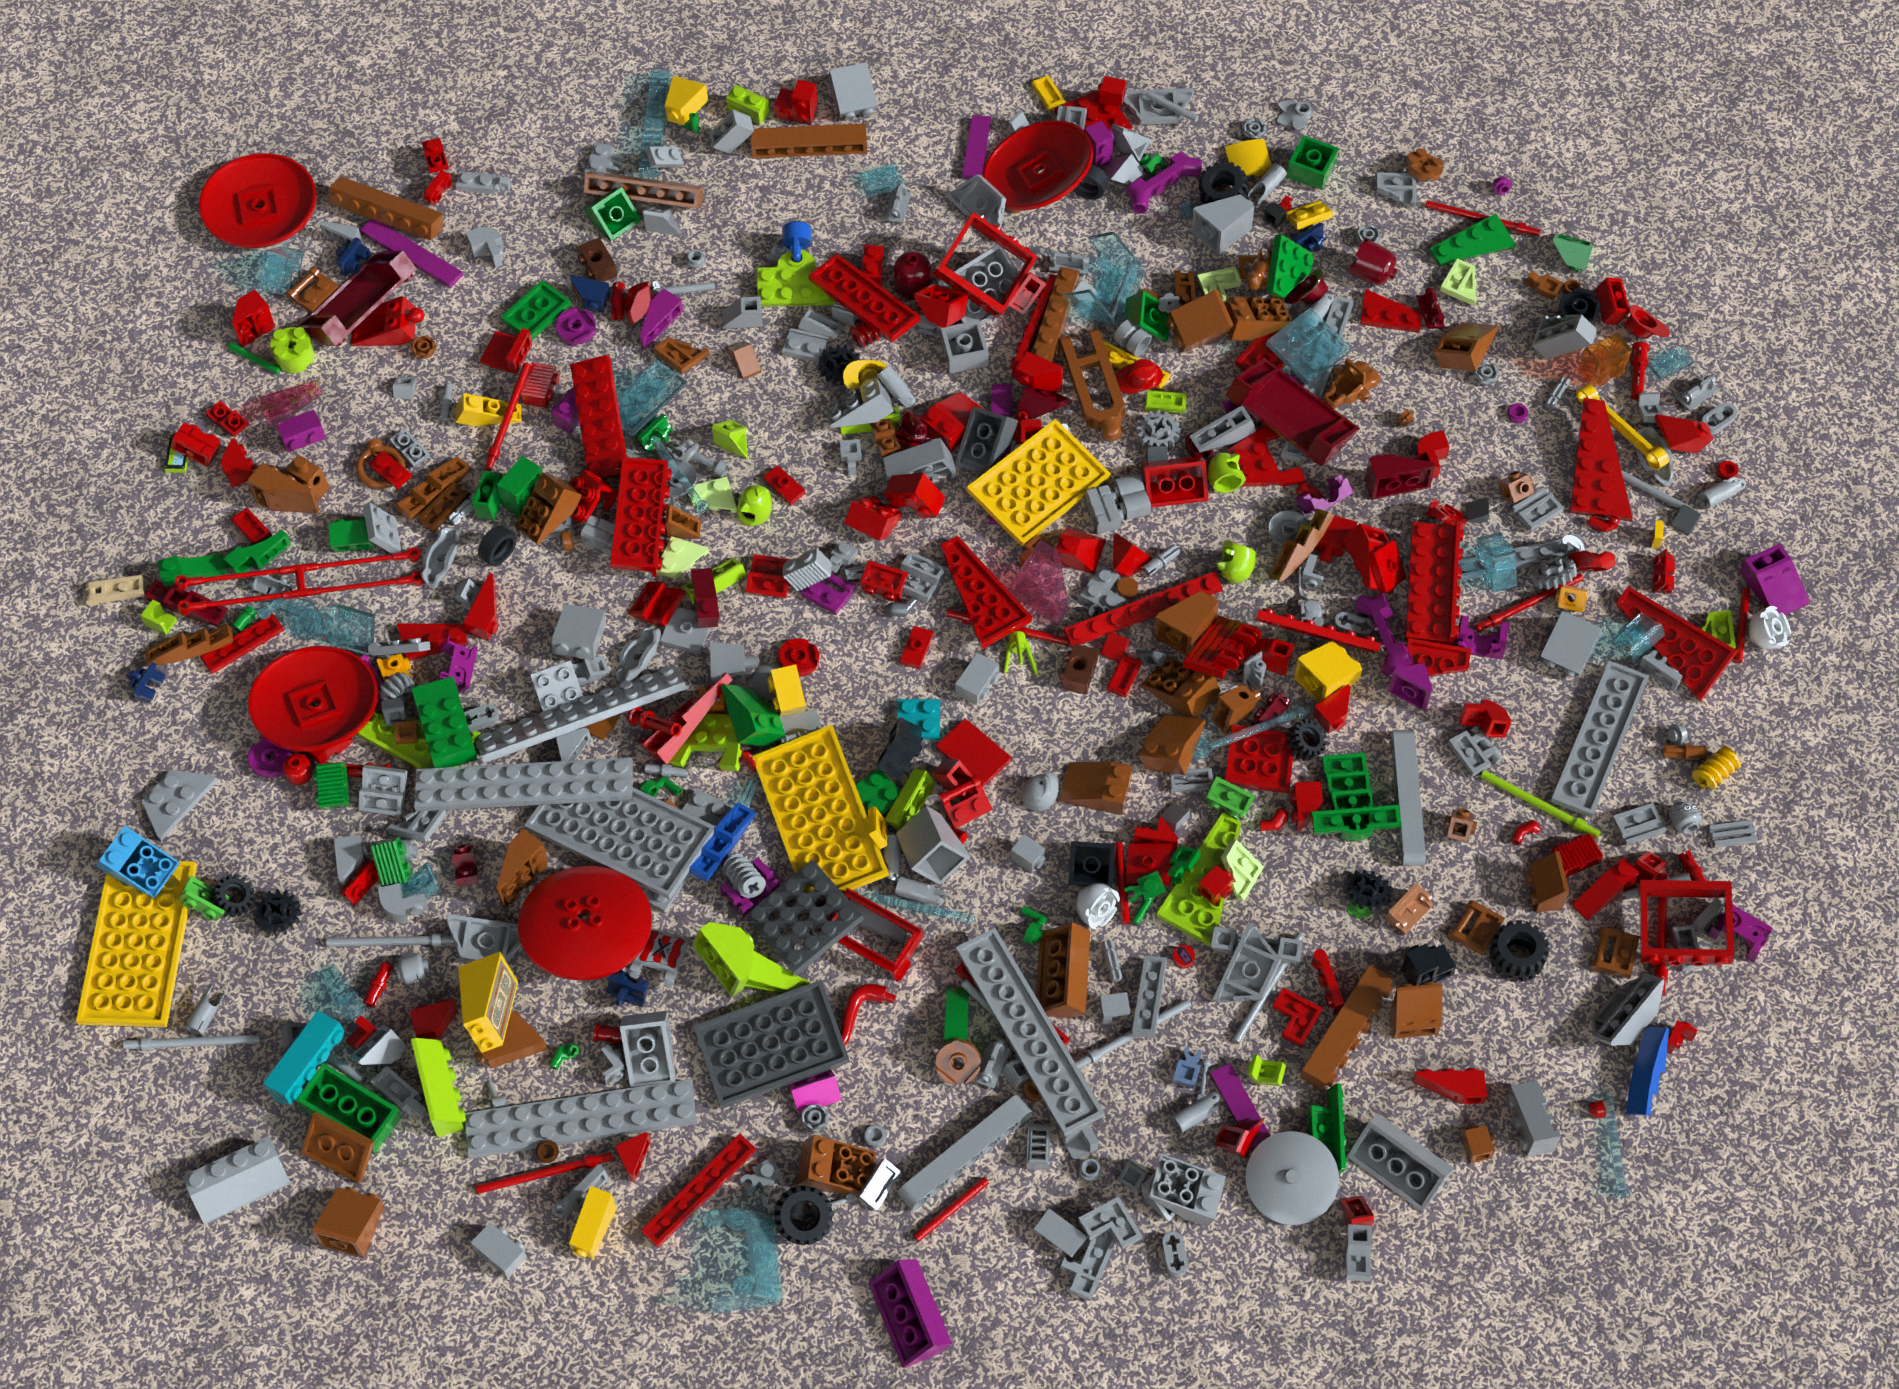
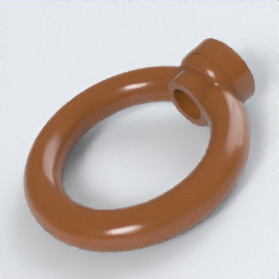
(375, 447)

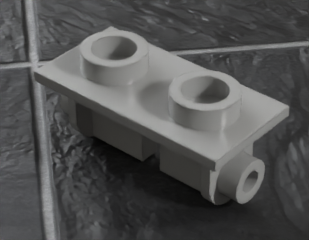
(898, 204)
(1076, 262)
(1698, 392)
(263, 583)
(1254, 671)
(992, 1064)

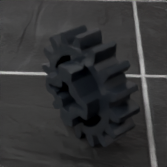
(834, 363)
(1367, 890)
(274, 921)

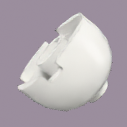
(1769, 628)
(1098, 900)

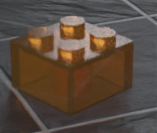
(1605, 360)

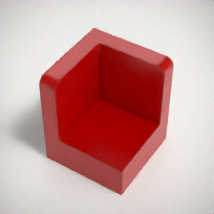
(1029, 429)
(364, 1031)

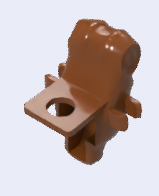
(1260, 269)
(1351, 383)

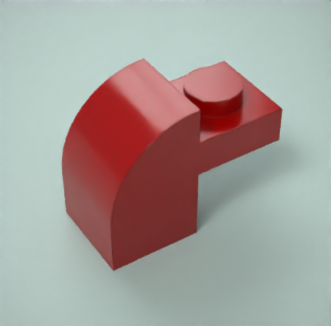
(1433, 447)
(1488, 715)

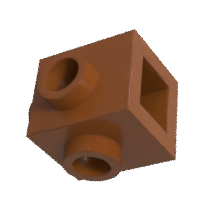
(1516, 486)
(1462, 831)

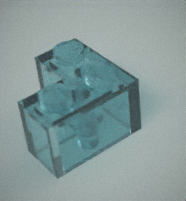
(278, 268)
(1499, 562)

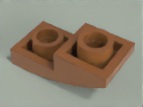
(885, 437)

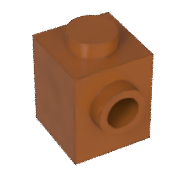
(1478, 1143)

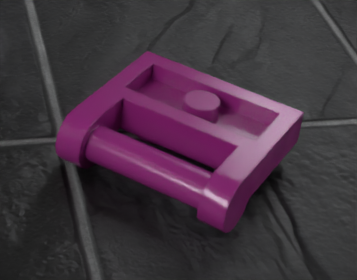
(828, 597)

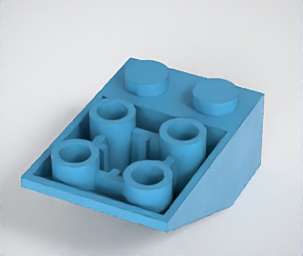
(137, 863)

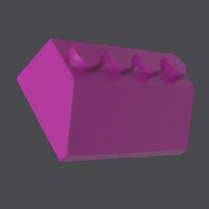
(910, 1312)

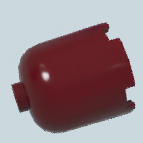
(1373, 263)
(912, 274)

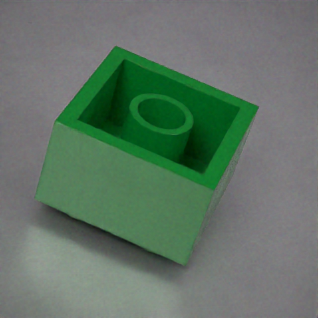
(1312, 162)
(518, 485)

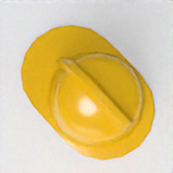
(860, 371)

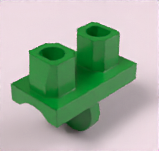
(656, 427)

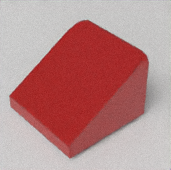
(1115, 647)

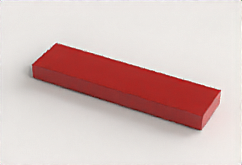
(242, 643)

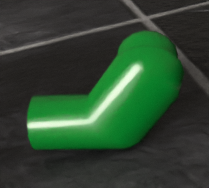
(563, 1053)

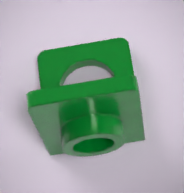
(1150, 160)

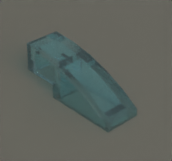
(341, 992)

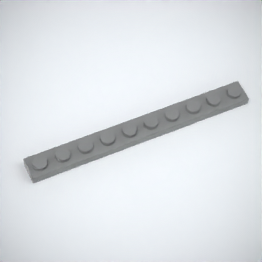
(1337, 320)

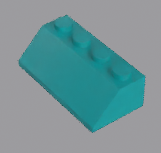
(303, 1058)

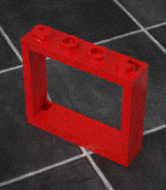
(974, 294)
(1687, 889)

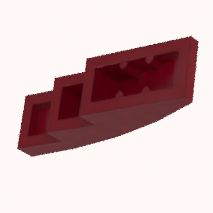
(171, 596)

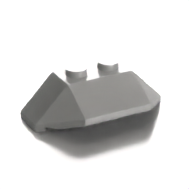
(1628, 1011)

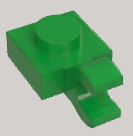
(1182, 860)

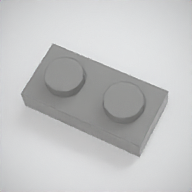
(664, 157)

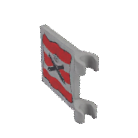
(662, 952)

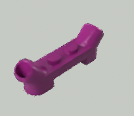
(1142, 191)
(1380, 609)

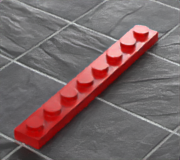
(1139, 610)

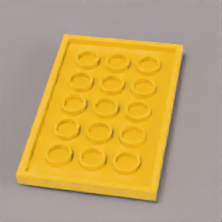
(1038, 482)

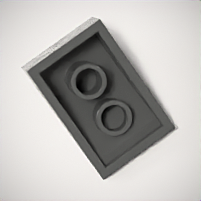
(985, 440)

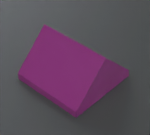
(1412, 685)

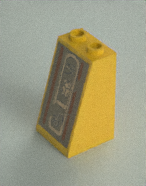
(487, 999)

